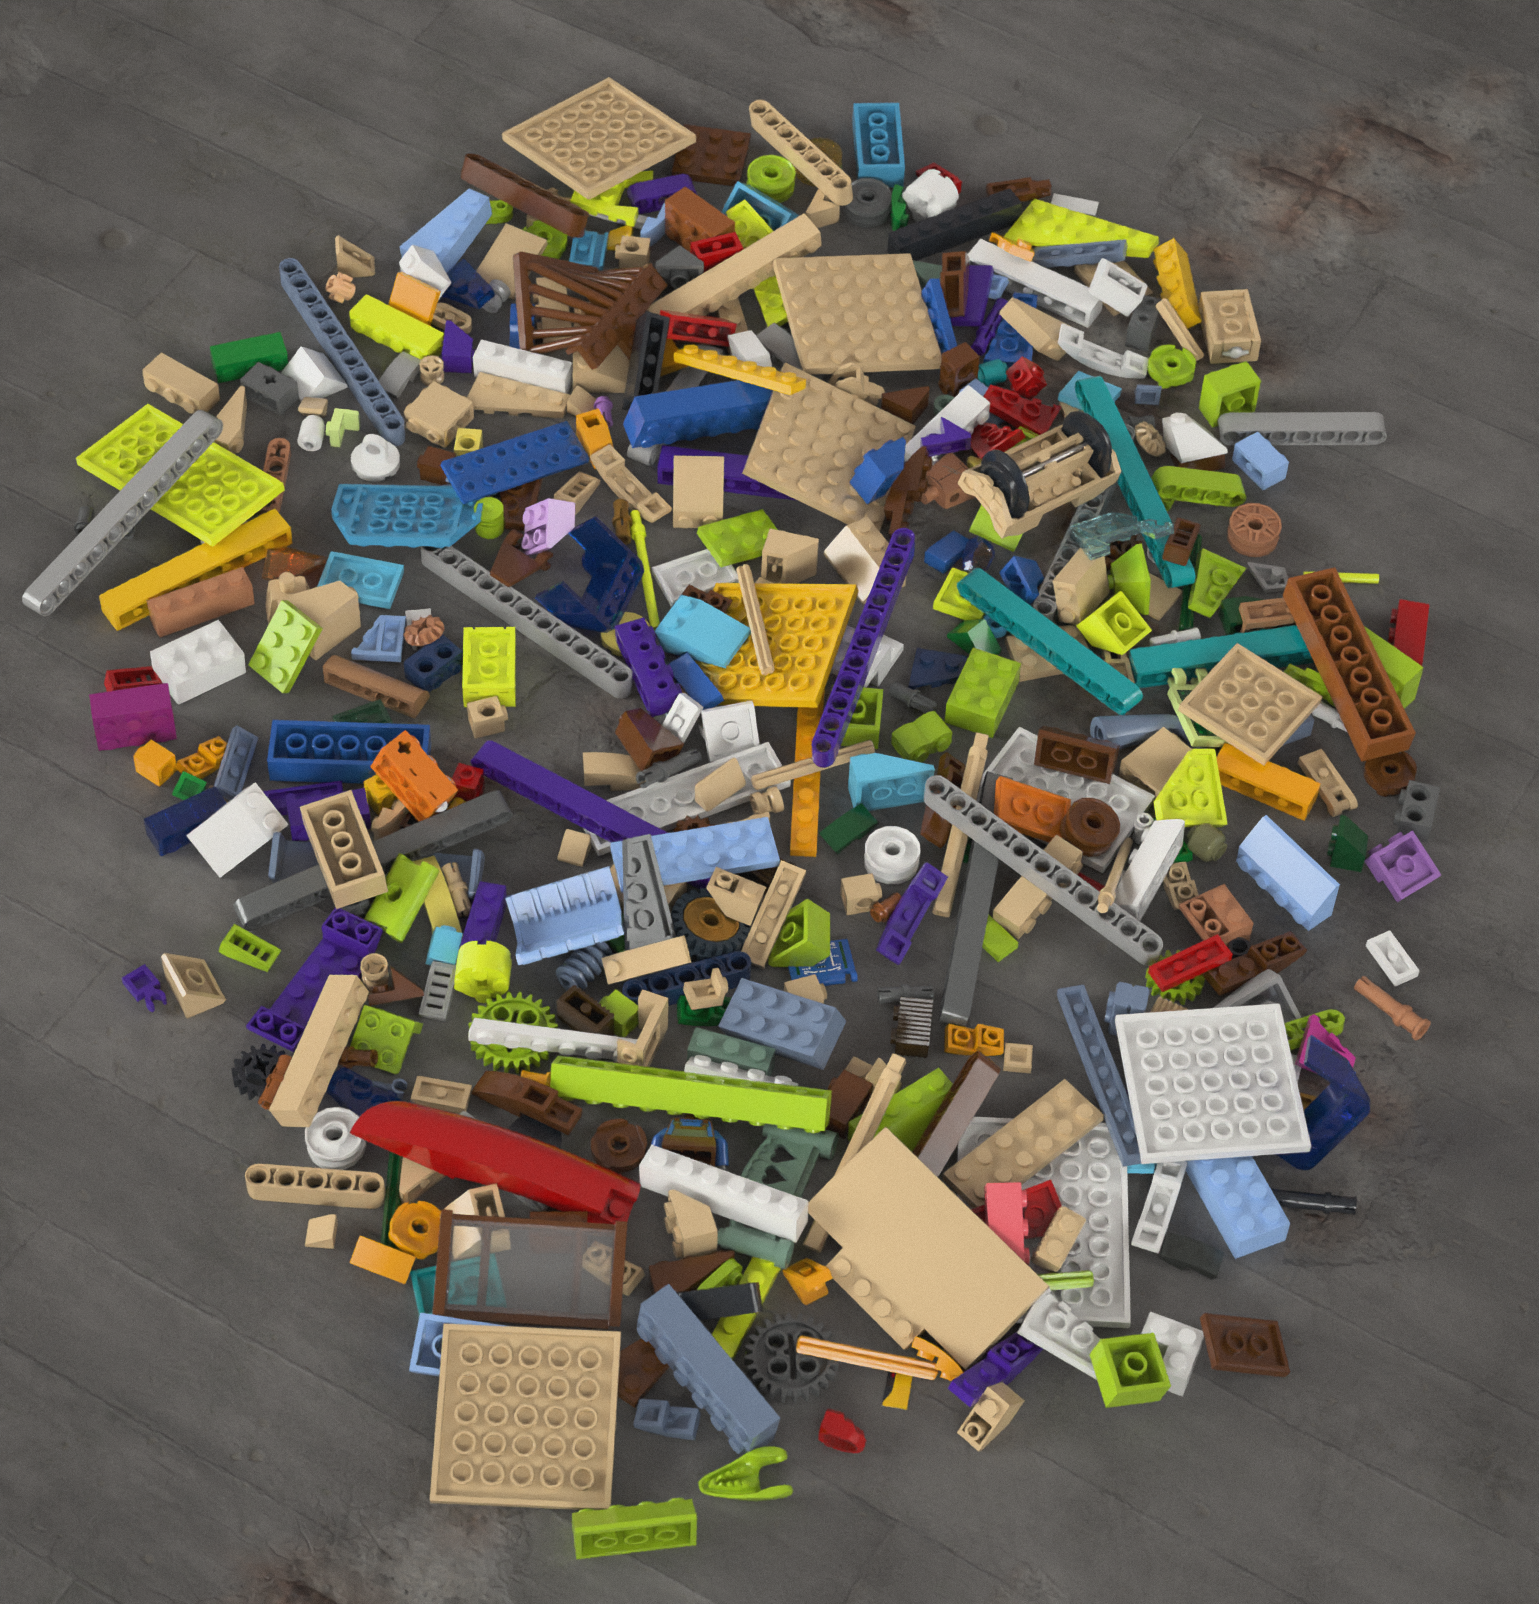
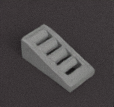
(439, 974)

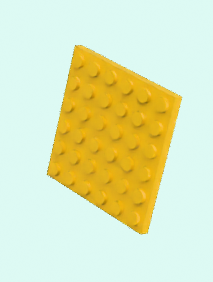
(803, 636)

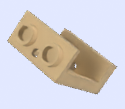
(654, 1025)

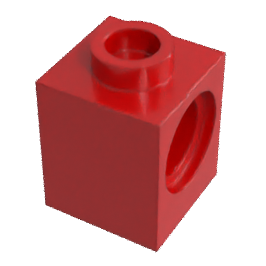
(468, 781)

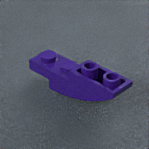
(999, 1366)

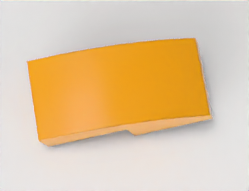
(205, 760)
(966, 1040)
(382, 1259)
(946, 1363)

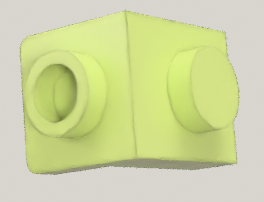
(341, 420)

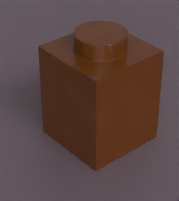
(430, 465)

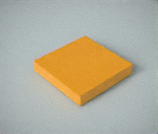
(414, 298)

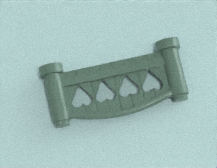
(806, 1150)

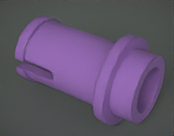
(605, 405)

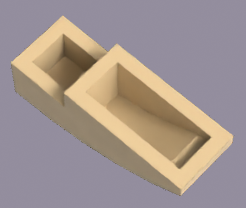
(610, 769)

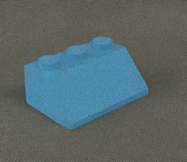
(768, 209)

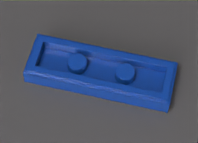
(695, 682)

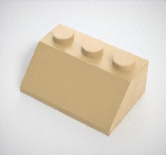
(858, 555)

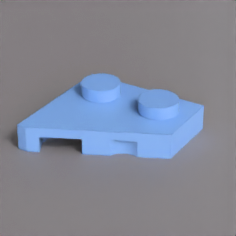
(383, 640)

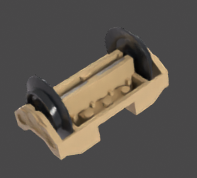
(1074, 465)

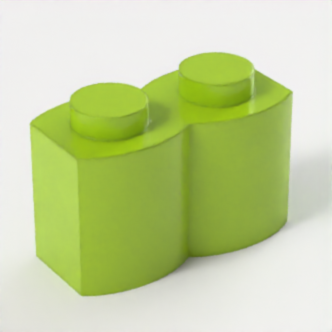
(922, 737)

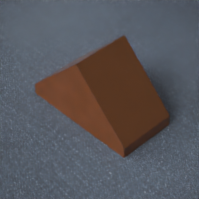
(906, 403)

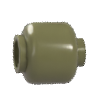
(1206, 842)

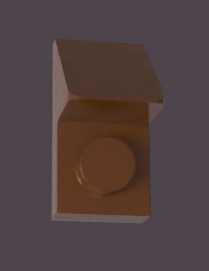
(402, 989)

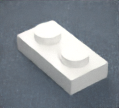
(682, 716)
(1392, 958)

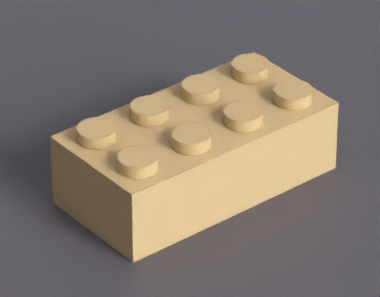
(344, 849)

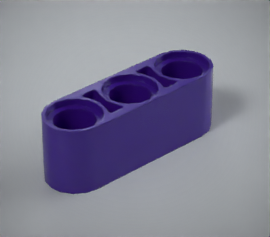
(651, 194)

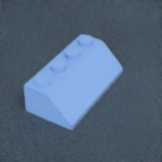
(1288, 874)

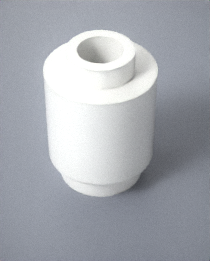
(311, 433)

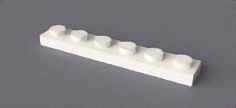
(544, 1039)

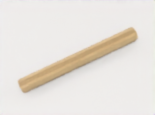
(807, 766)

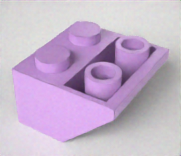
(546, 524)

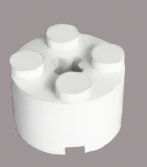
(930, 195)

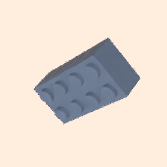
(783, 1021)

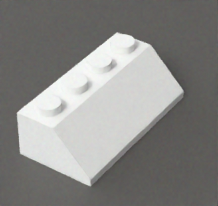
(1149, 866)

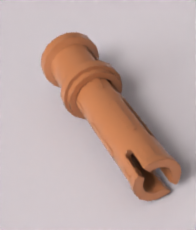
(1401, 1014)

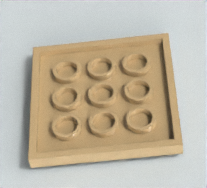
(1250, 704)

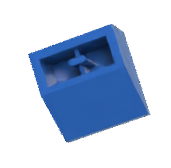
(879, 470)

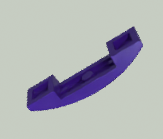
(909, 912)

